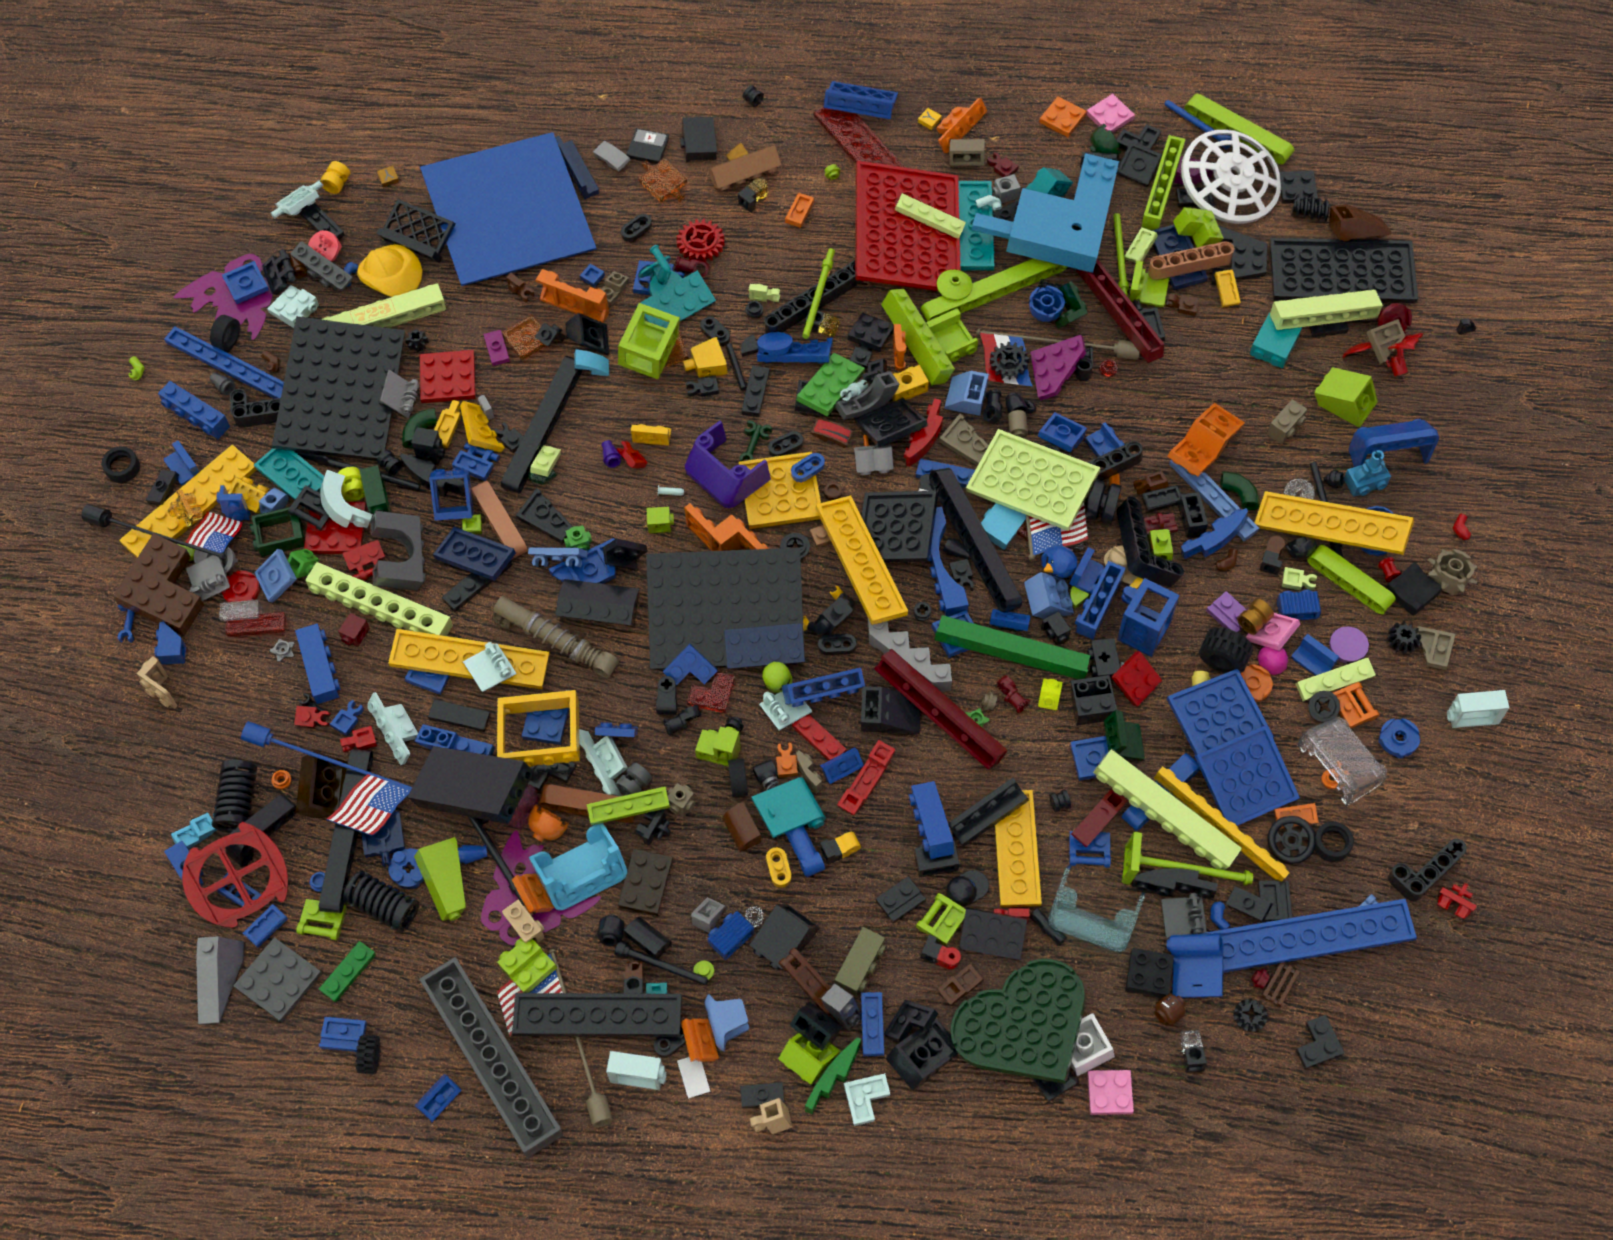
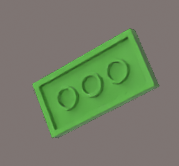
(825, 386)

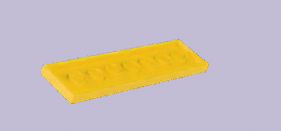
(204, 485)
(1334, 522)
(861, 560)
(446, 657)

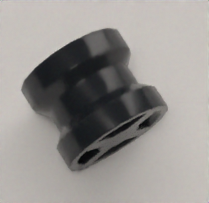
(753, 96)
(1060, 800)

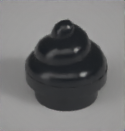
(1334, 479)

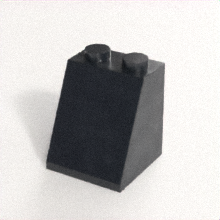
(782, 932)

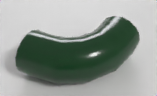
(422, 419)
(1243, 488)

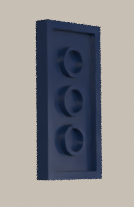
(1169, 242)
(474, 553)
(764, 645)

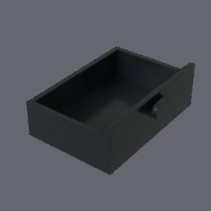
(698, 138)

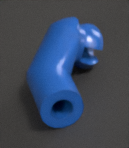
(349, 268)
(1216, 915)

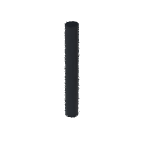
(736, 367)

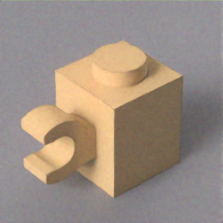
(774, 1117)

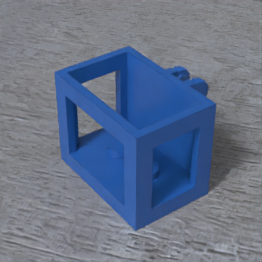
(1138, 630)

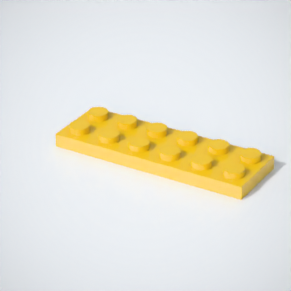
(1018, 857)

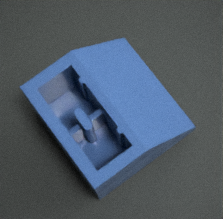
(967, 392)
(1048, 596)

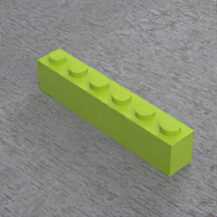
(1163, 183)
(918, 336)

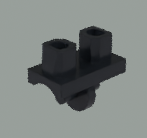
(649, 832)

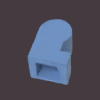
(273, 501)

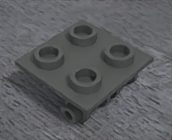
(1183, 915)

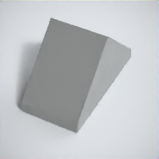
(707, 914)

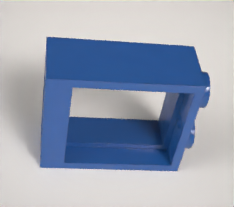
(451, 512)

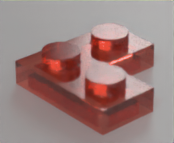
(714, 698)

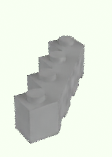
(918, 658)

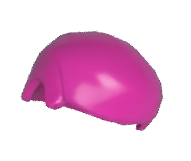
(1273, 660)

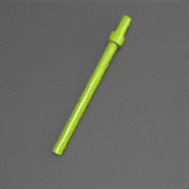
(826, 267)
(1123, 283)

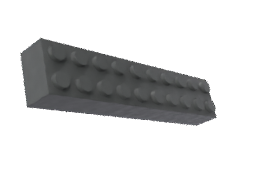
(491, 1057)

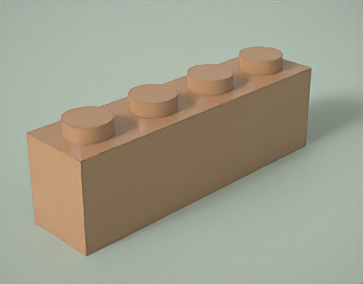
(745, 166)

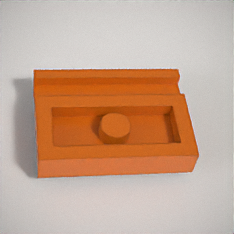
(532, 893)
(699, 1040)

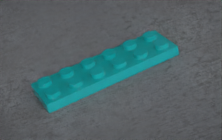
(975, 246)

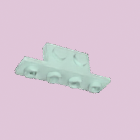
(394, 725)
(605, 760)

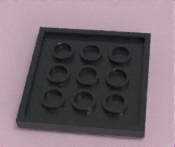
(901, 523)

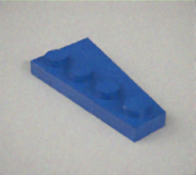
(802, 353)

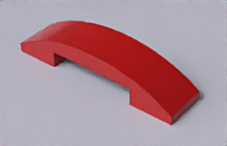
(867, 778)

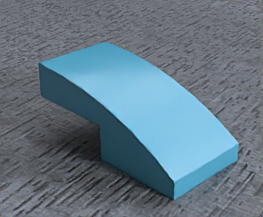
(591, 361)
(197, 831)

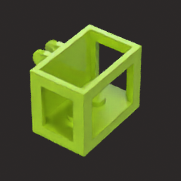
(647, 345)

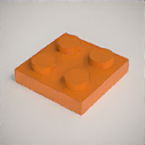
(1062, 116)

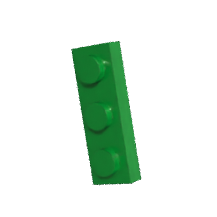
(347, 971)

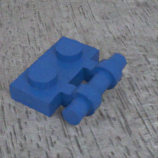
(477, 466)

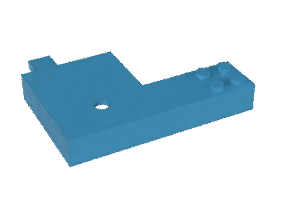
(1045, 221)

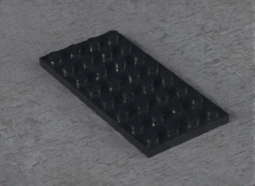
(1337, 267)

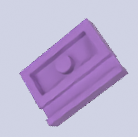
(1225, 611)

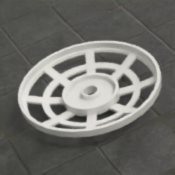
(1229, 181)

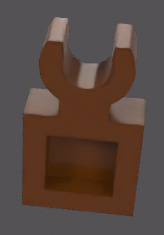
(1153, 482)

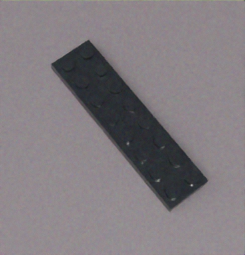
(597, 1014)

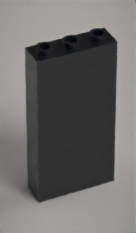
(471, 784)

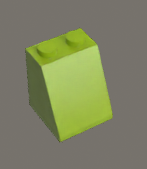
(1347, 395)

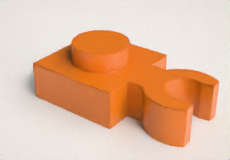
(786, 762)

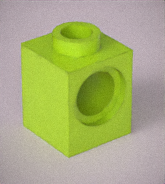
(659, 520)

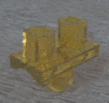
(181, 508)

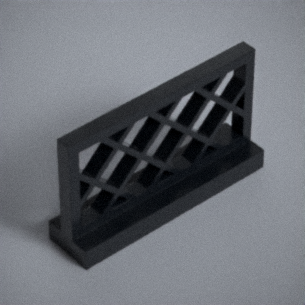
(413, 244)

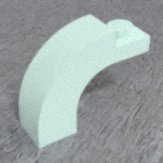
(335, 504)

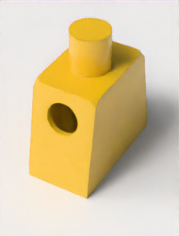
(707, 359)

